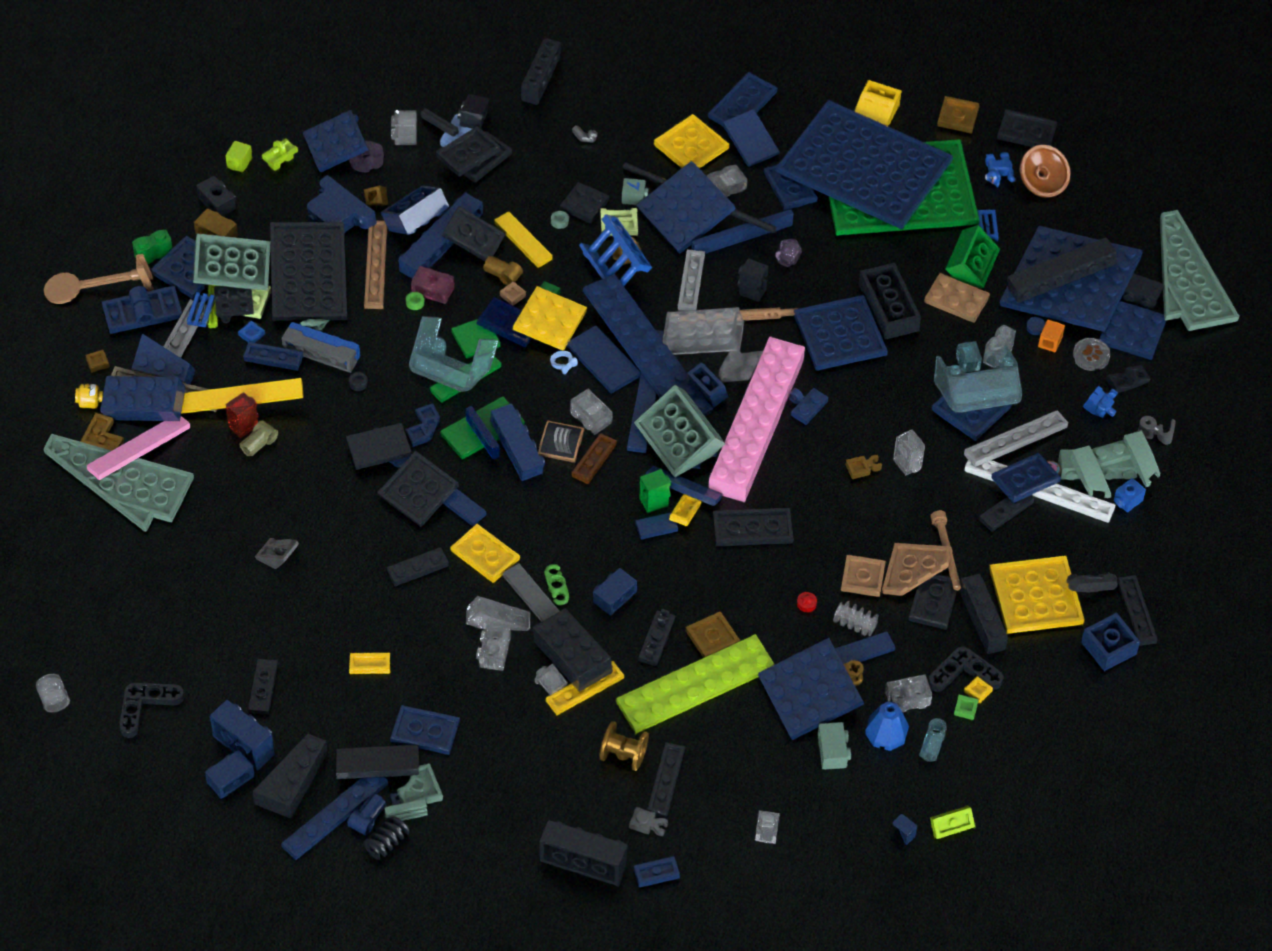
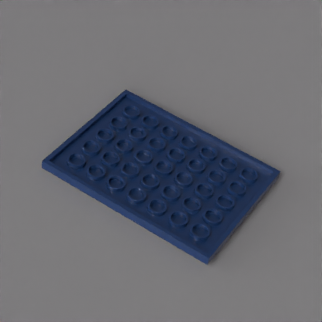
(864, 164)

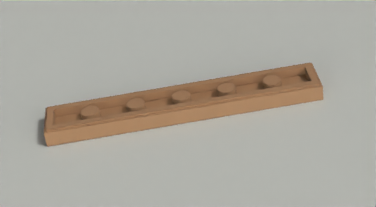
(376, 266)

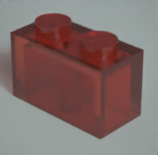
(242, 414)

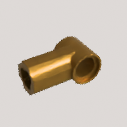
(503, 270)

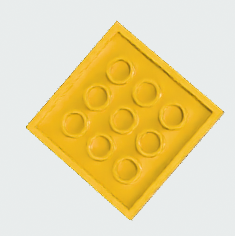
(1035, 594)

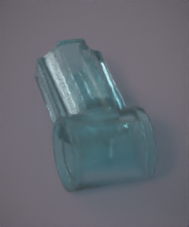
(933, 740)

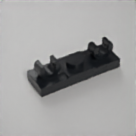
(657, 637)

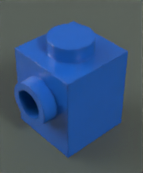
(1129, 495)

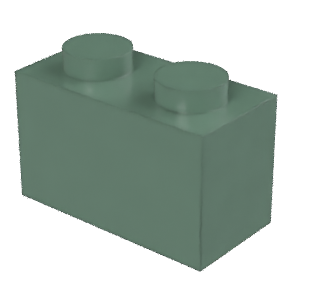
(832, 745)

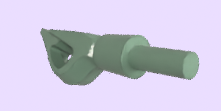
(317, 324)

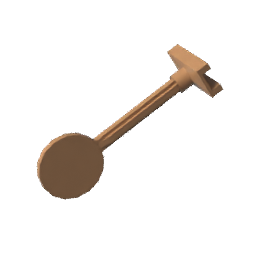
(66, 286)

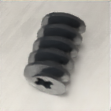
(384, 836)

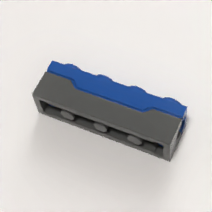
(321, 347)

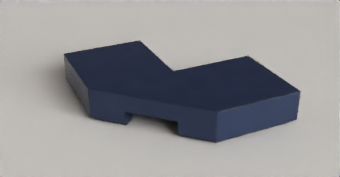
(429, 422)

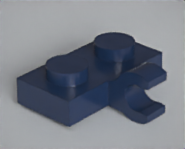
(807, 406)

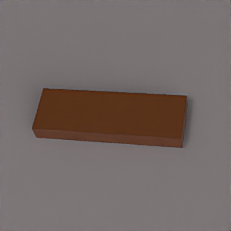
(594, 458)

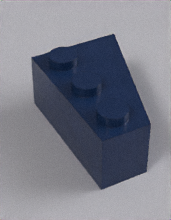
(159, 362)

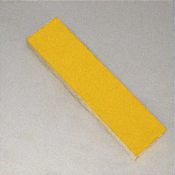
(523, 239)
(570, 696)

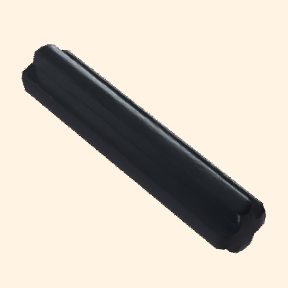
(439, 122)

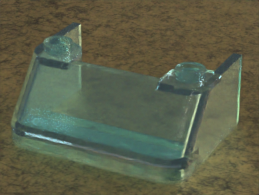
(431, 362)
(981, 388)

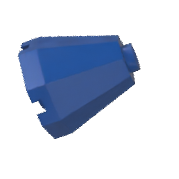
(887, 726)

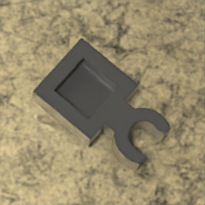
(645, 821)

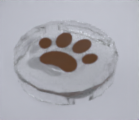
(1091, 354)

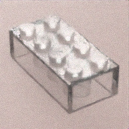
(703, 330)

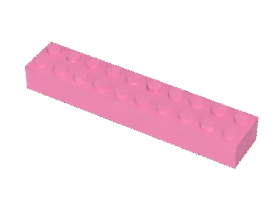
(756, 419)

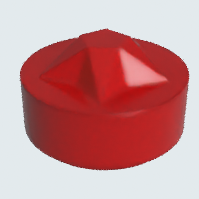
(806, 602)

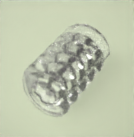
(855, 618)

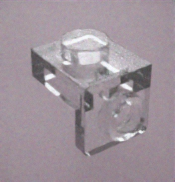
(550, 679)

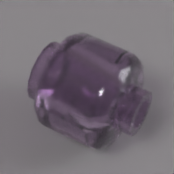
(788, 252)

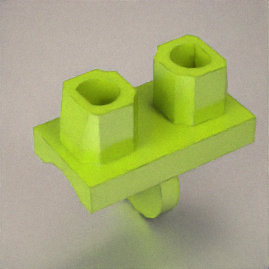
(280, 152)

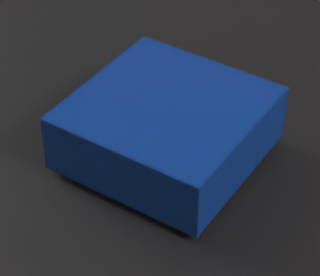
(251, 332)

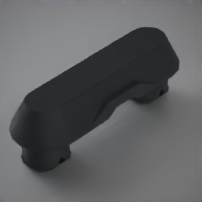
(1091, 583)

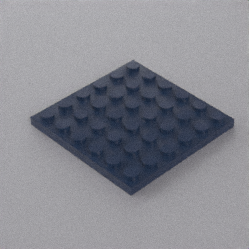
(1082, 302)

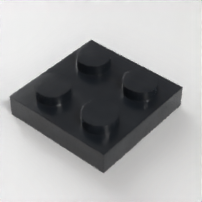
(584, 202)

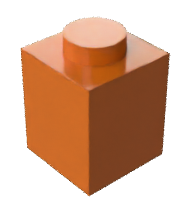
(1051, 335)

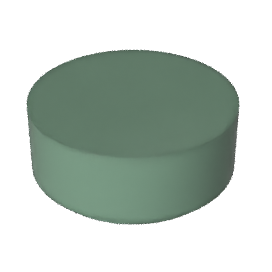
(559, 219)

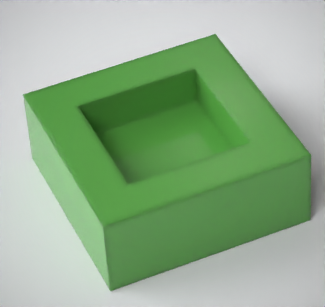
(966, 707)

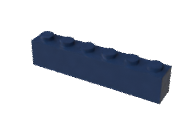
(432, 243)

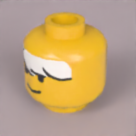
(88, 396)

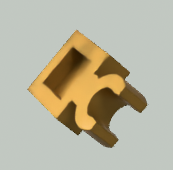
(861, 467)

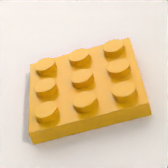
(691, 142)
(550, 318)

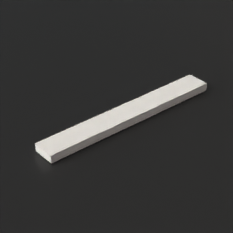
(1056, 494)

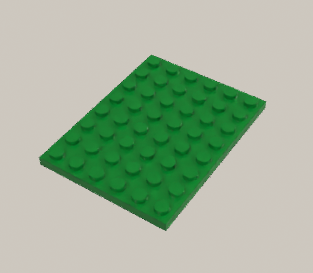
(946, 205)

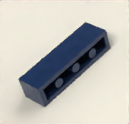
(517, 442)

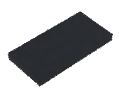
(753, 527)
(377, 761)

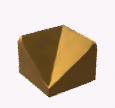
(376, 196)

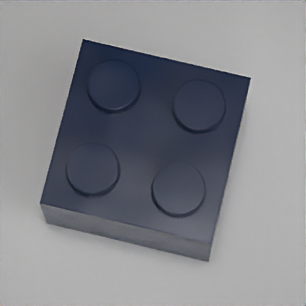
(1110, 641)

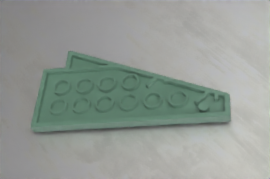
(1188, 280)
(136, 490)

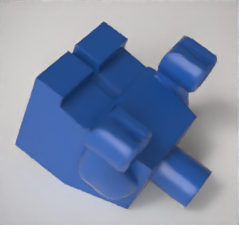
(1100, 402)

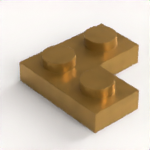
(98, 433)

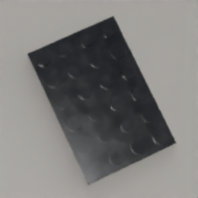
(308, 271)

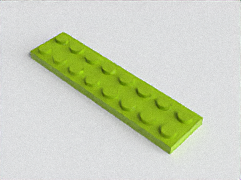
(694, 684)

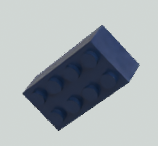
(143, 398)

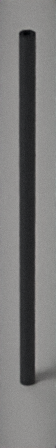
(736, 213)

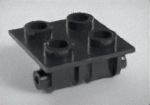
(232, 302)

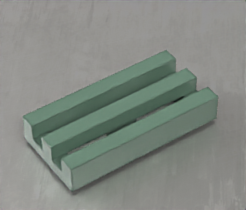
(407, 810)

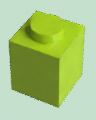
(238, 156)

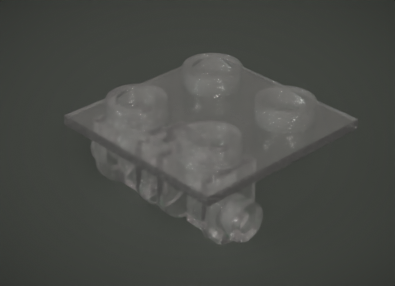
(738, 366)

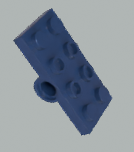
(141, 308)

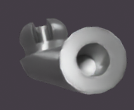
(585, 137)

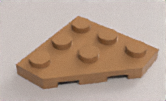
(913, 565)

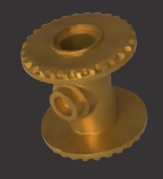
(623, 746)

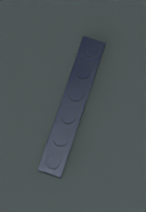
(332, 815)

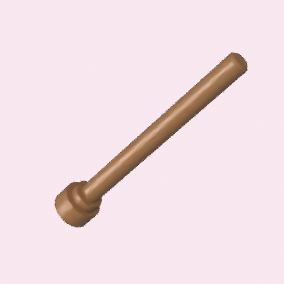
(939, 520)

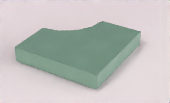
(421, 787)

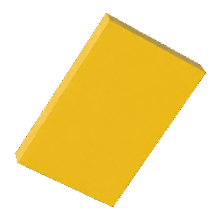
(485, 553)

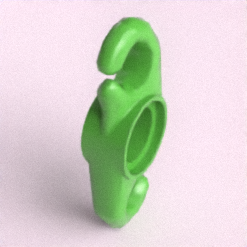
(550, 578)

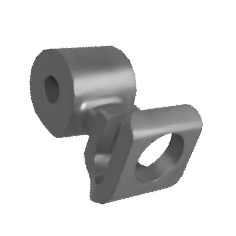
(1150, 428)

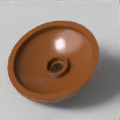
(1051, 165)

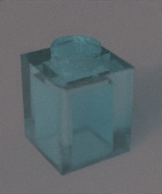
(968, 356)

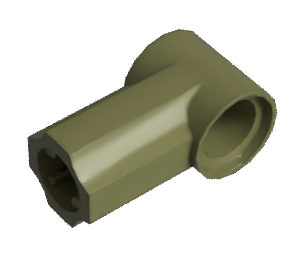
(261, 435)

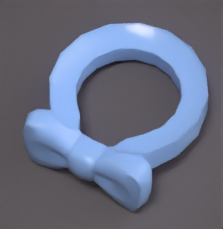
(572, 361)

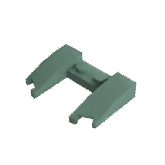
(1133, 447)

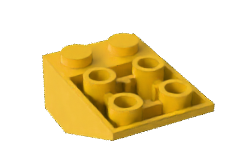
(878, 102)

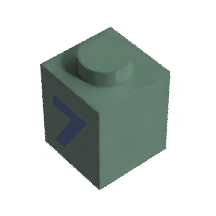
(634, 191)

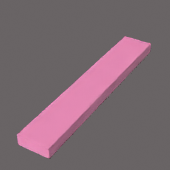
(137, 447)

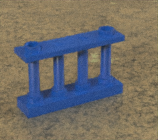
(621, 239)

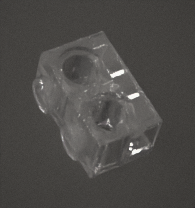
(497, 647)
(908, 690)

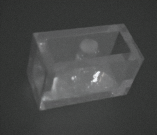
(591, 411)
(909, 452)

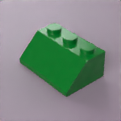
(973, 257)

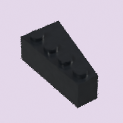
(292, 777)

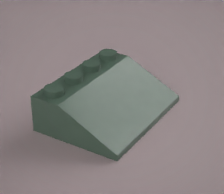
(231, 262)
(679, 431)

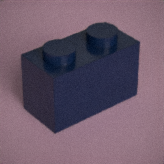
(708, 384)
(614, 591)
(229, 774)

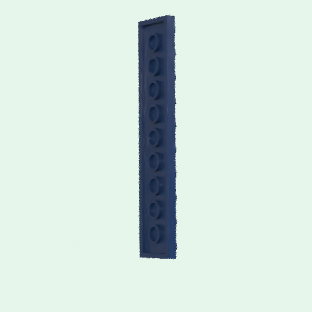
(641, 340)

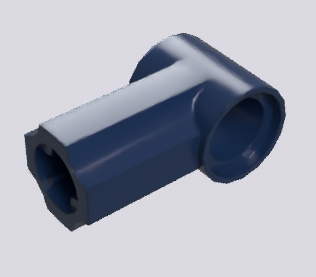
(364, 818)

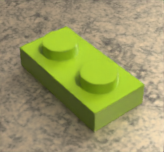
(952, 822)

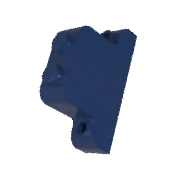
(339, 205)

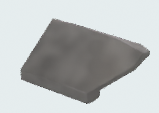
(276, 552)

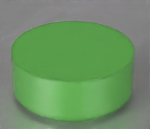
(415, 300)

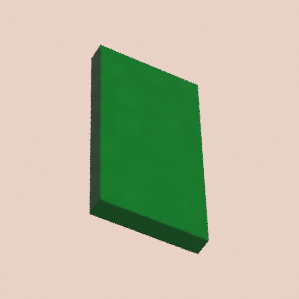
(462, 437)

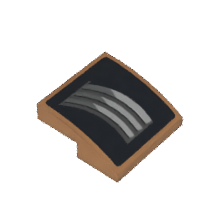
(561, 441)

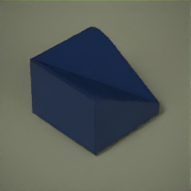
(906, 827)

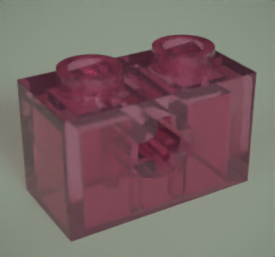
(433, 284)

